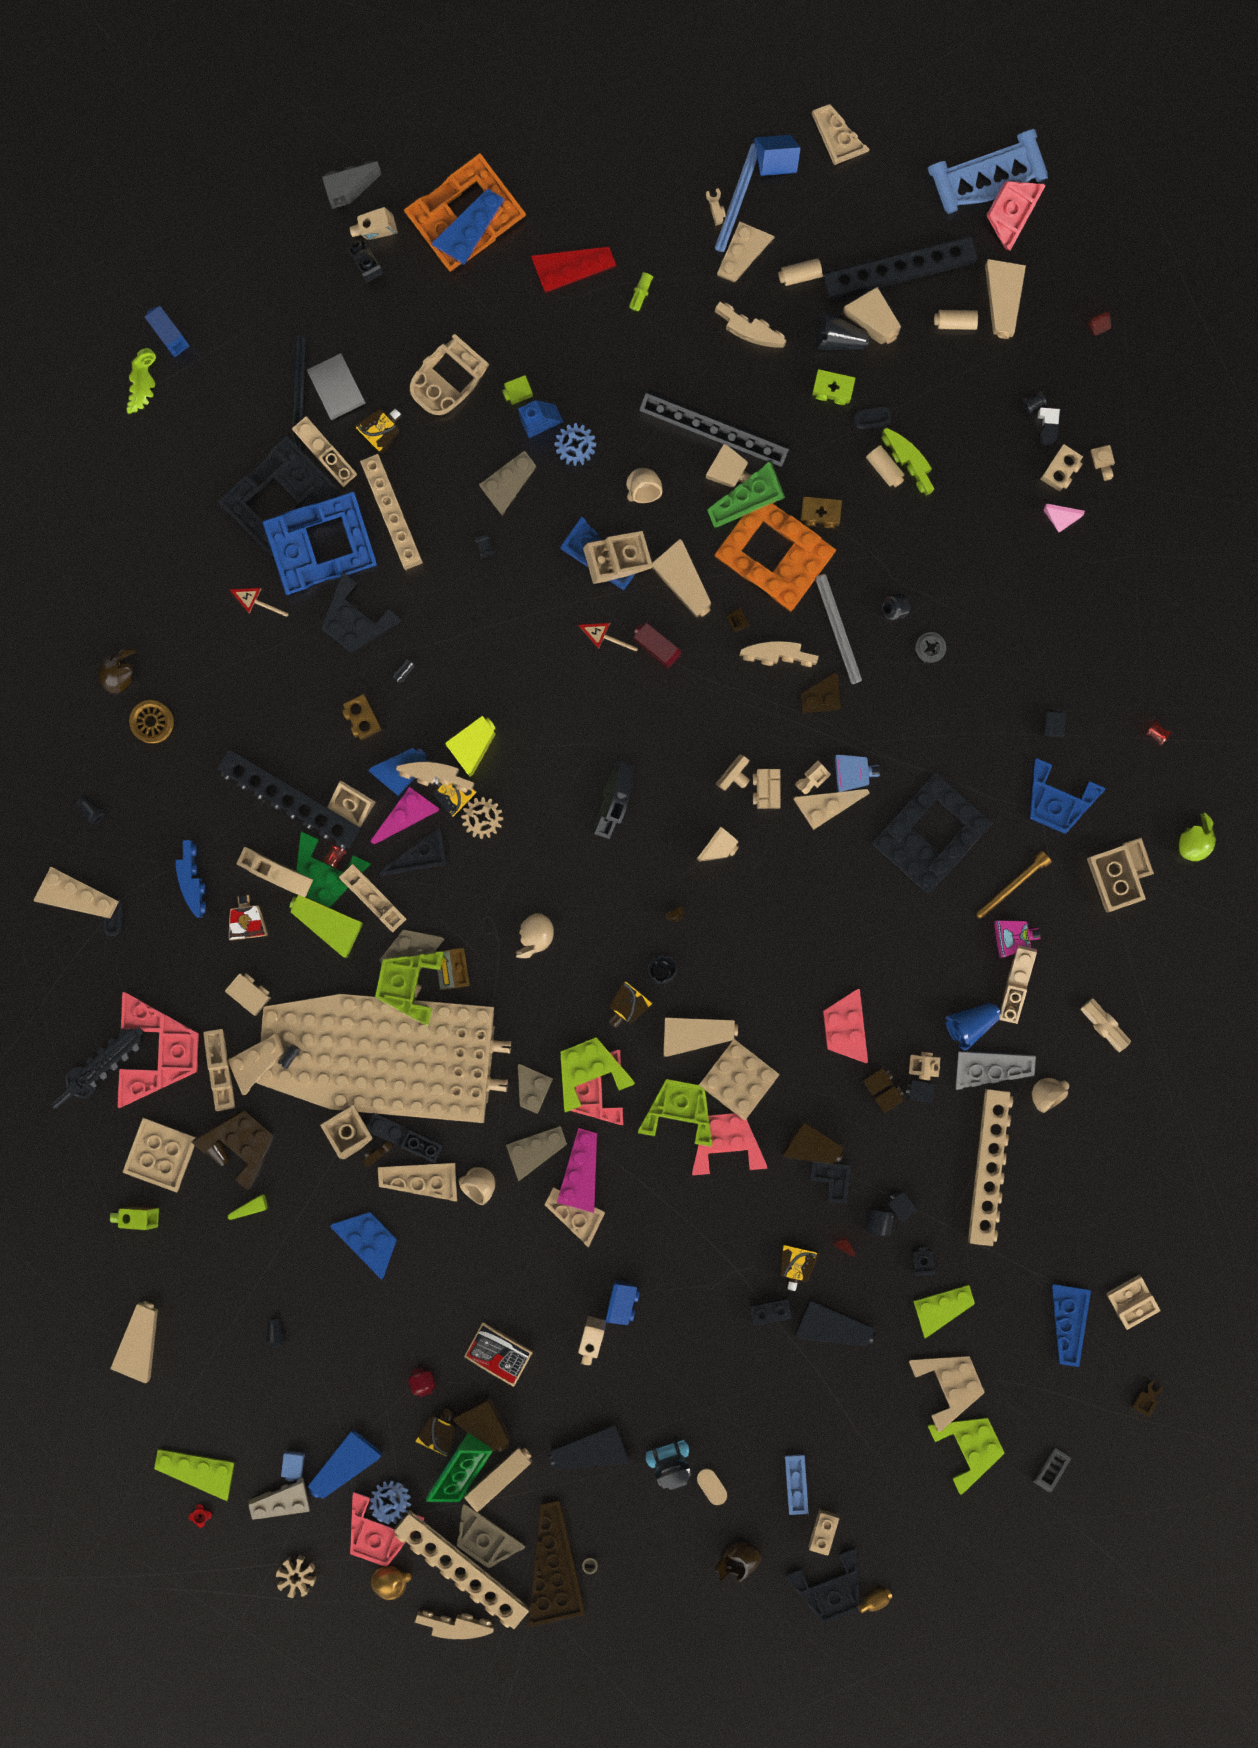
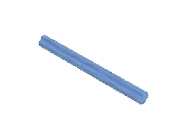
(737, 199)

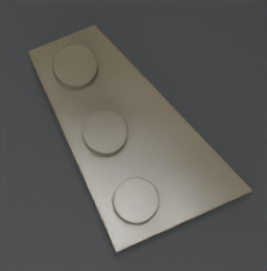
(506, 482)
(534, 1150)
(286, 1501)

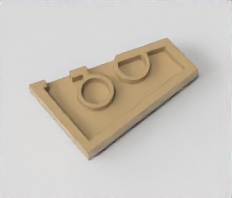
(254, 1062)
(578, 1221)

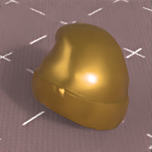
(389, 1582)

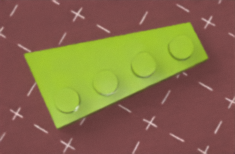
(198, 1471)

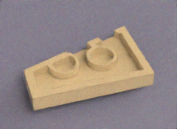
(838, 138)
(742, 251)

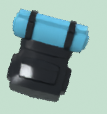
(670, 1464)

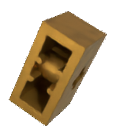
(829, 506)

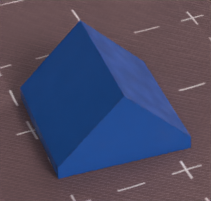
(777, 154)

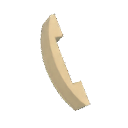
(372, 898)

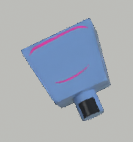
(853, 772)

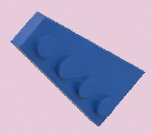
(578, 539)

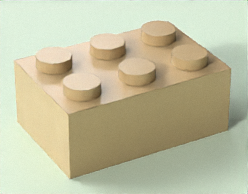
(1116, 878)

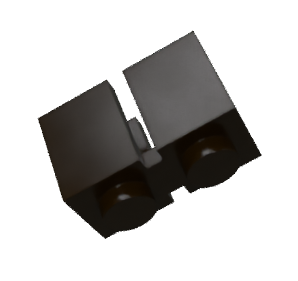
(890, 1097)

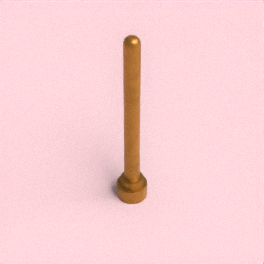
(1041, 861)

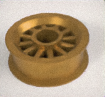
(135, 715)

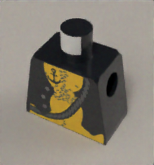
(453, 799)

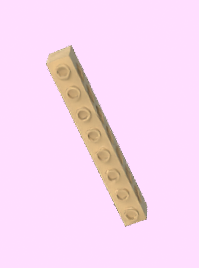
(988, 1236)
(443, 1547)

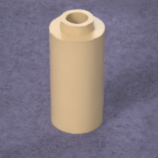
(800, 272)
(956, 319)
(886, 466)

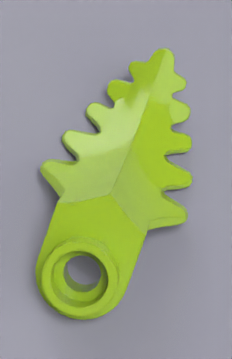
(141, 380)

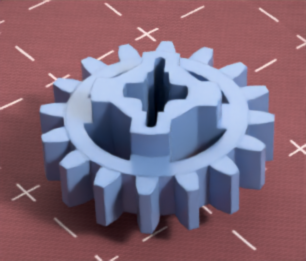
(583, 441)
(397, 1495)

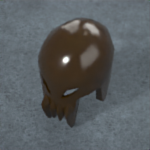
(116, 676)
(742, 1560)

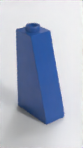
(539, 417)
(346, 1462)

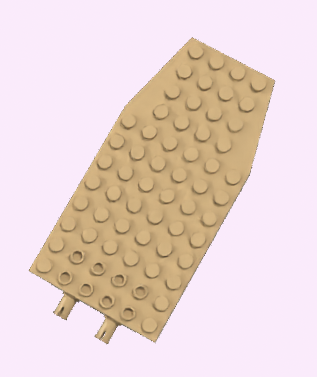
(383, 1059)

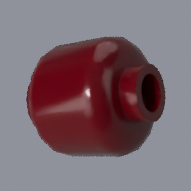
(421, 1382)

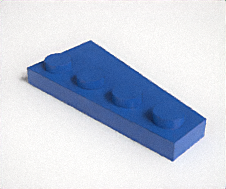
(466, 231)
(1070, 1320)

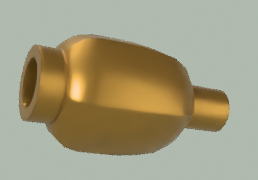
(876, 1600)

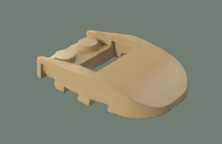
(433, 391)

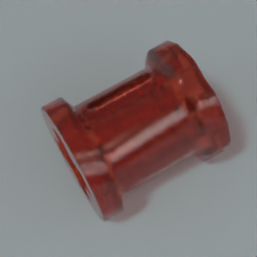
(1158, 733)
(334, 856)

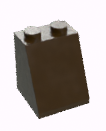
(812, 1146)
(484, 1423)

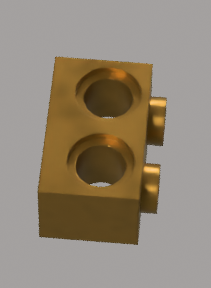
(365, 715)

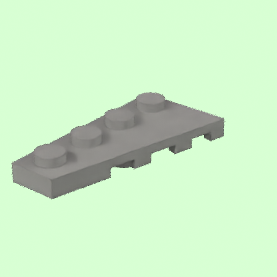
(988, 1067)

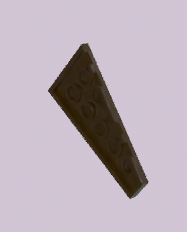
(555, 1580)

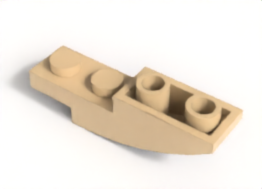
(756, 332)
(324, 451)
(771, 651)
(427, 773)
(274, 872)
(1017, 984)
(463, 1628)

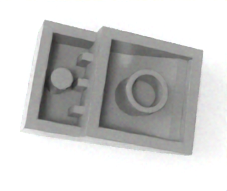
(336, 386)

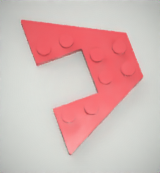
(176, 1051)

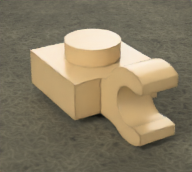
(717, 211)
(1103, 459)
(815, 777)

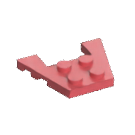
(591, 1099)
(727, 1135)
(370, 1538)

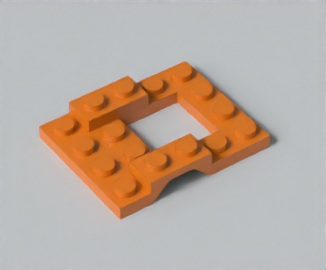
(433, 215)
(796, 569)

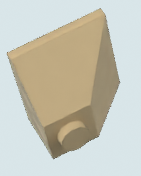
(719, 846)
(347, 1132)

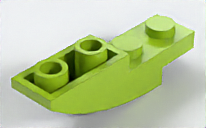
(906, 452)

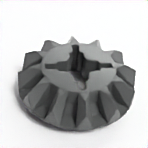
(931, 638)

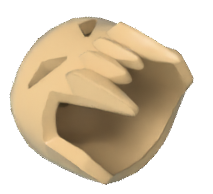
(535, 934)

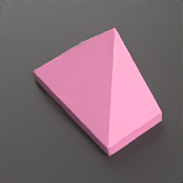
(1062, 516)

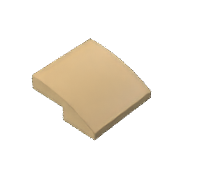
(1133, 1302)

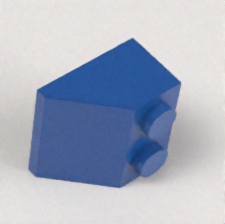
(621, 1303)

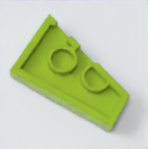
(942, 1308)

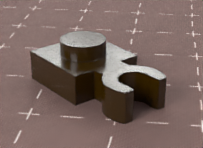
(675, 914)
(373, 1155)
(1146, 1402)

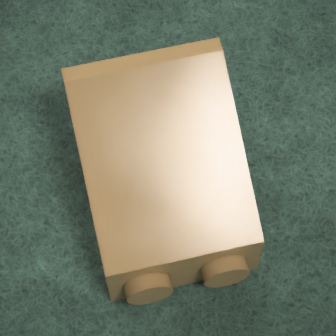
(874, 316)

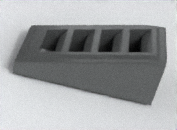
(1042, 1473)

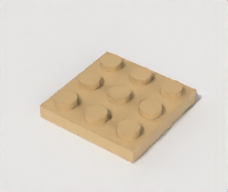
(739, 1079)
(159, 1155)

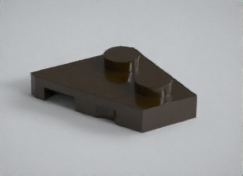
(822, 696)

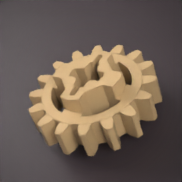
(478, 826)

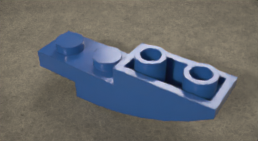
(191, 888)

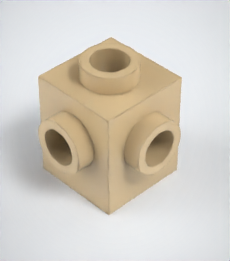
(924, 1065)

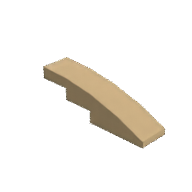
(219, 1070)

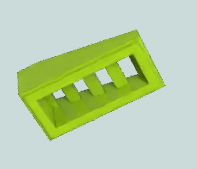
(256, 1205)

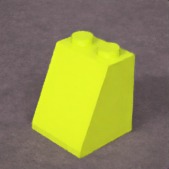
(472, 744)

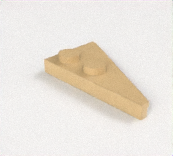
(823, 807)

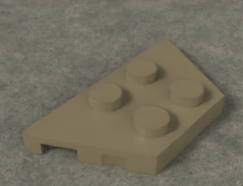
(412, 944)
(485, 1539)

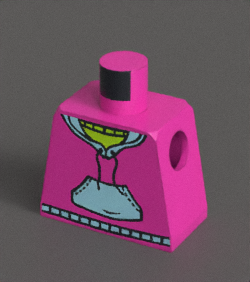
(1013, 933)

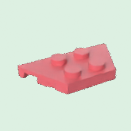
(1012, 209)
(846, 1027)

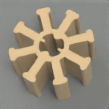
(290, 1580)

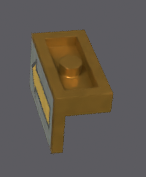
(453, 970)

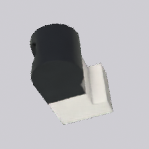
(1049, 426)

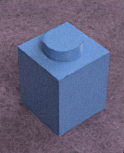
(292, 1465)

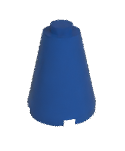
(972, 1024)

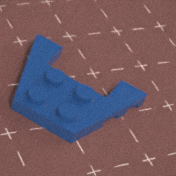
(1054, 806)

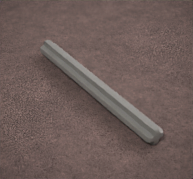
(838, 629)

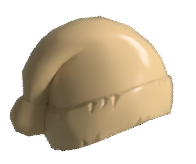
(643, 486)
(1049, 1093)
(478, 1184)

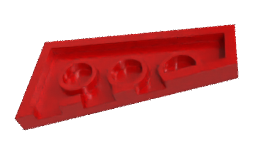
(567, 267)

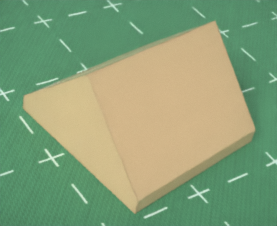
(350, 804)

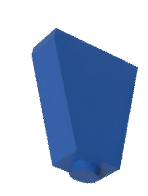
(166, 330)
(387, 772)

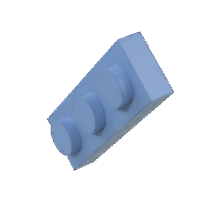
(796, 1484)

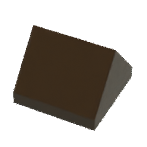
(738, 620)

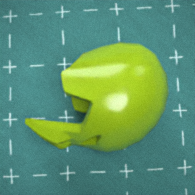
(1195, 843)

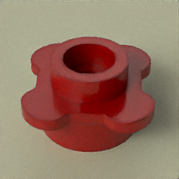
(195, 1516)

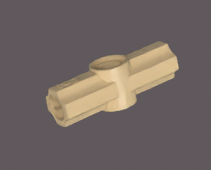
(1105, 1025)

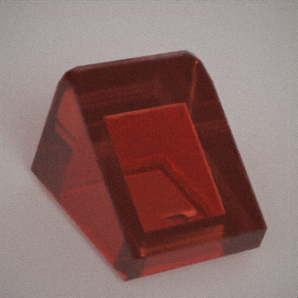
(1100, 324)

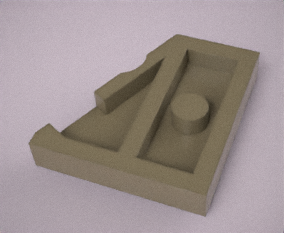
(532, 1088)

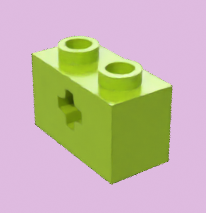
(826, 379)

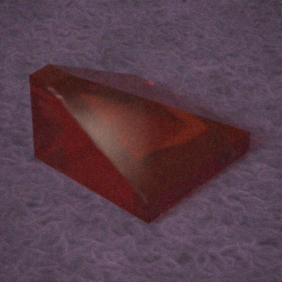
(844, 1245)

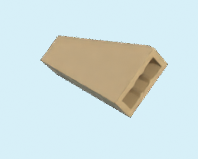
(1004, 293)
(681, 577)
(692, 1034)
(137, 1345)
(498, 1478)

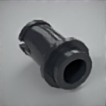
(402, 671)
(288, 1057)

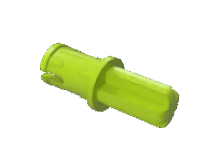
(640, 291)

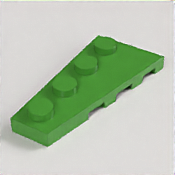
(753, 494)

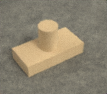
(734, 774)

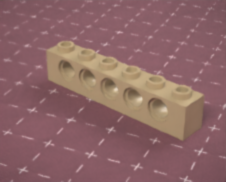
(391, 512)

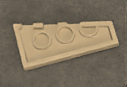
(66, 892)
(424, 1179)

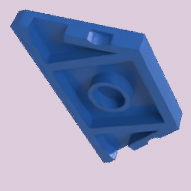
(368, 1240)

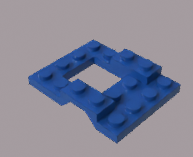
(294, 552)

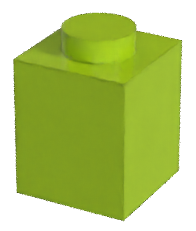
(517, 390)

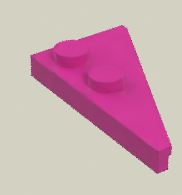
(408, 811)

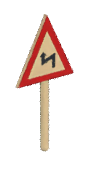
(248, 597)
(597, 632)

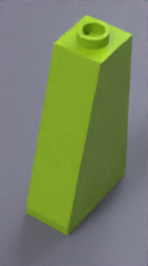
(330, 925)

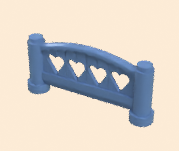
(948, 179)

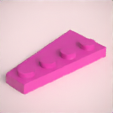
(579, 1178)

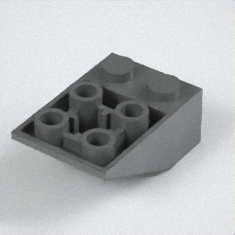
(349, 184)

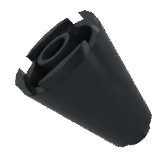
(839, 334)

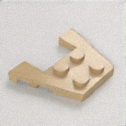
(957, 1382)

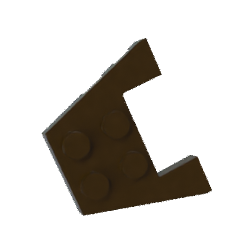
(243, 1137)

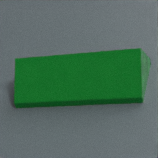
(460, 1471)

